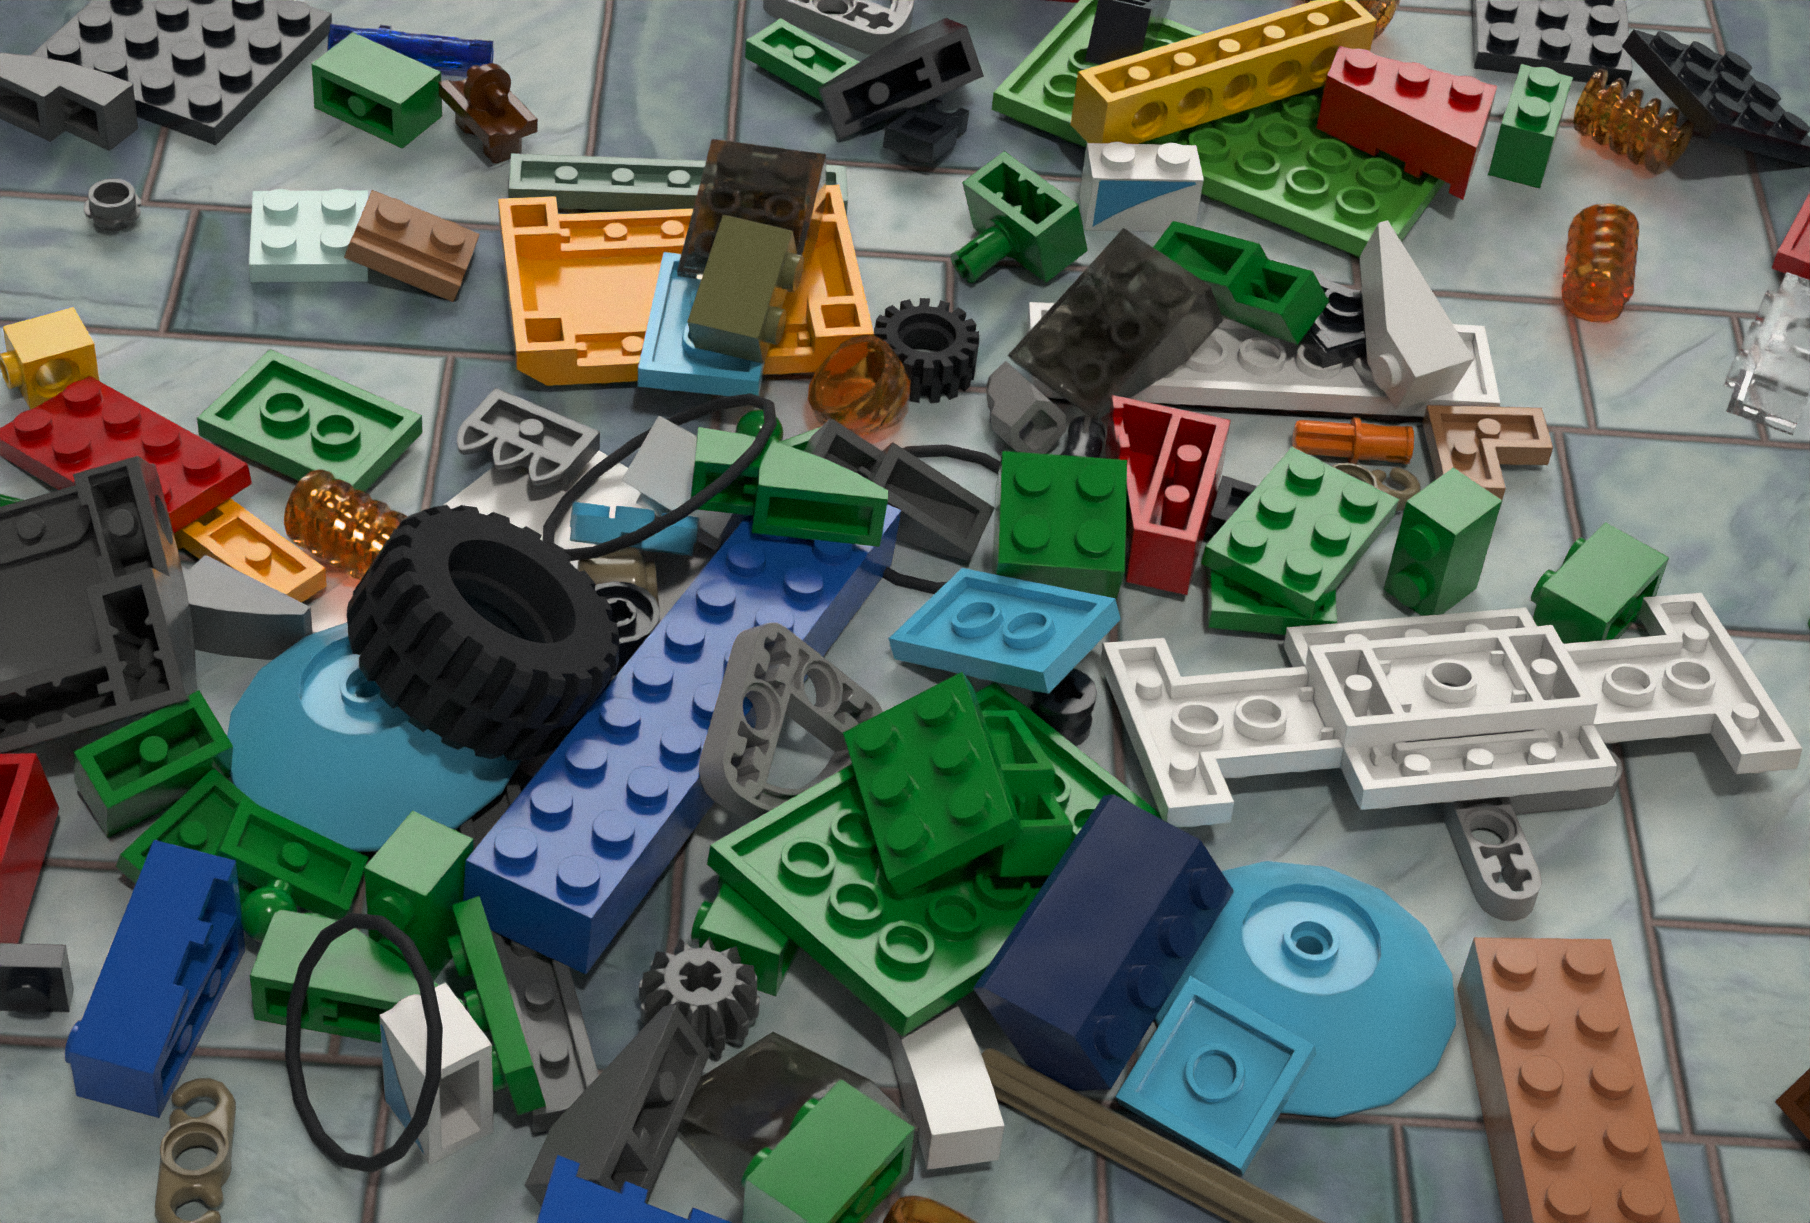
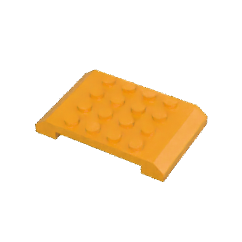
(589, 282)

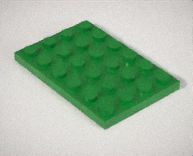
(825, 886)

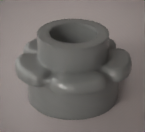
(112, 204)

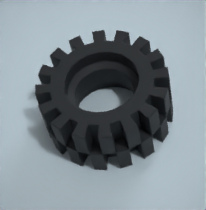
(937, 330)

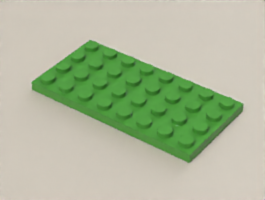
(1255, 160)

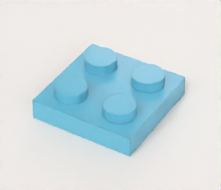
(1216, 1075)

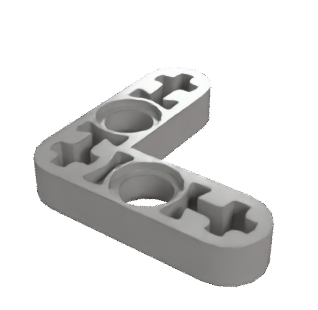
(1484, 861)

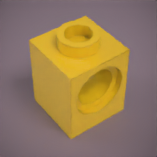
(47, 355)

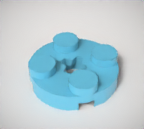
(593, 526)

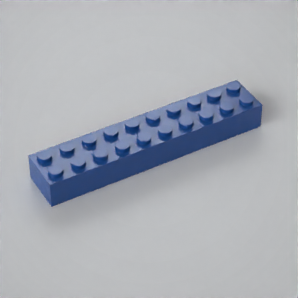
(626, 779)

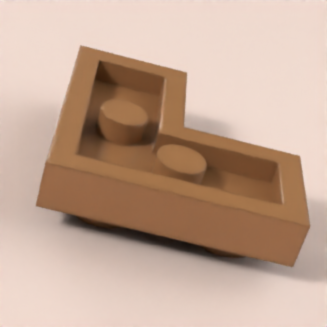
(1483, 438)

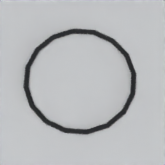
(685, 509)

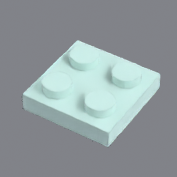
(305, 235)

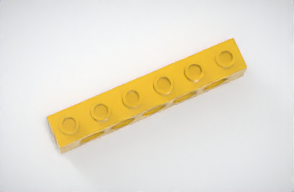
(1217, 72)

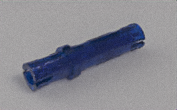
(432, 50)

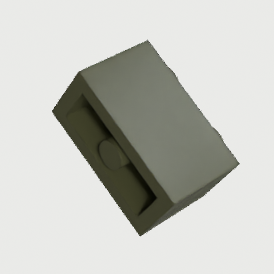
(745, 289)

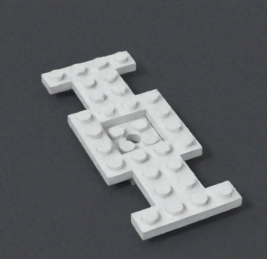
(1379, 683)

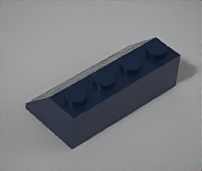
(1103, 944)

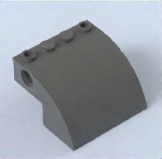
(91, 607)

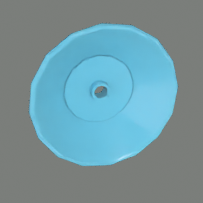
(339, 759)
(1338, 972)

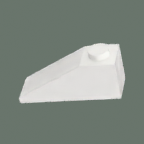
(1407, 332)

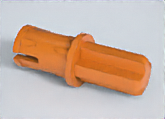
(1355, 440)

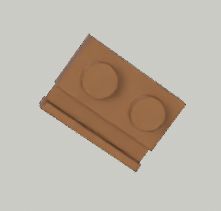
(412, 245)

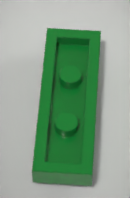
(493, 1006)

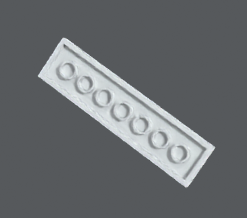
(1262, 371)

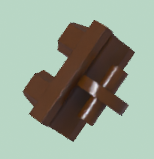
(489, 110)

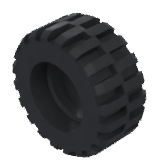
(482, 632)

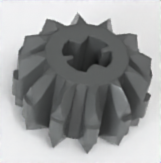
(708, 989)

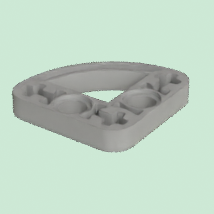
(860, 23)
(770, 671)

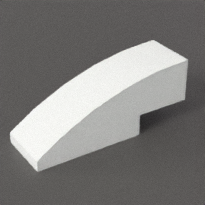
(947, 1091)

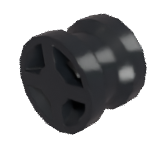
(1068, 706)

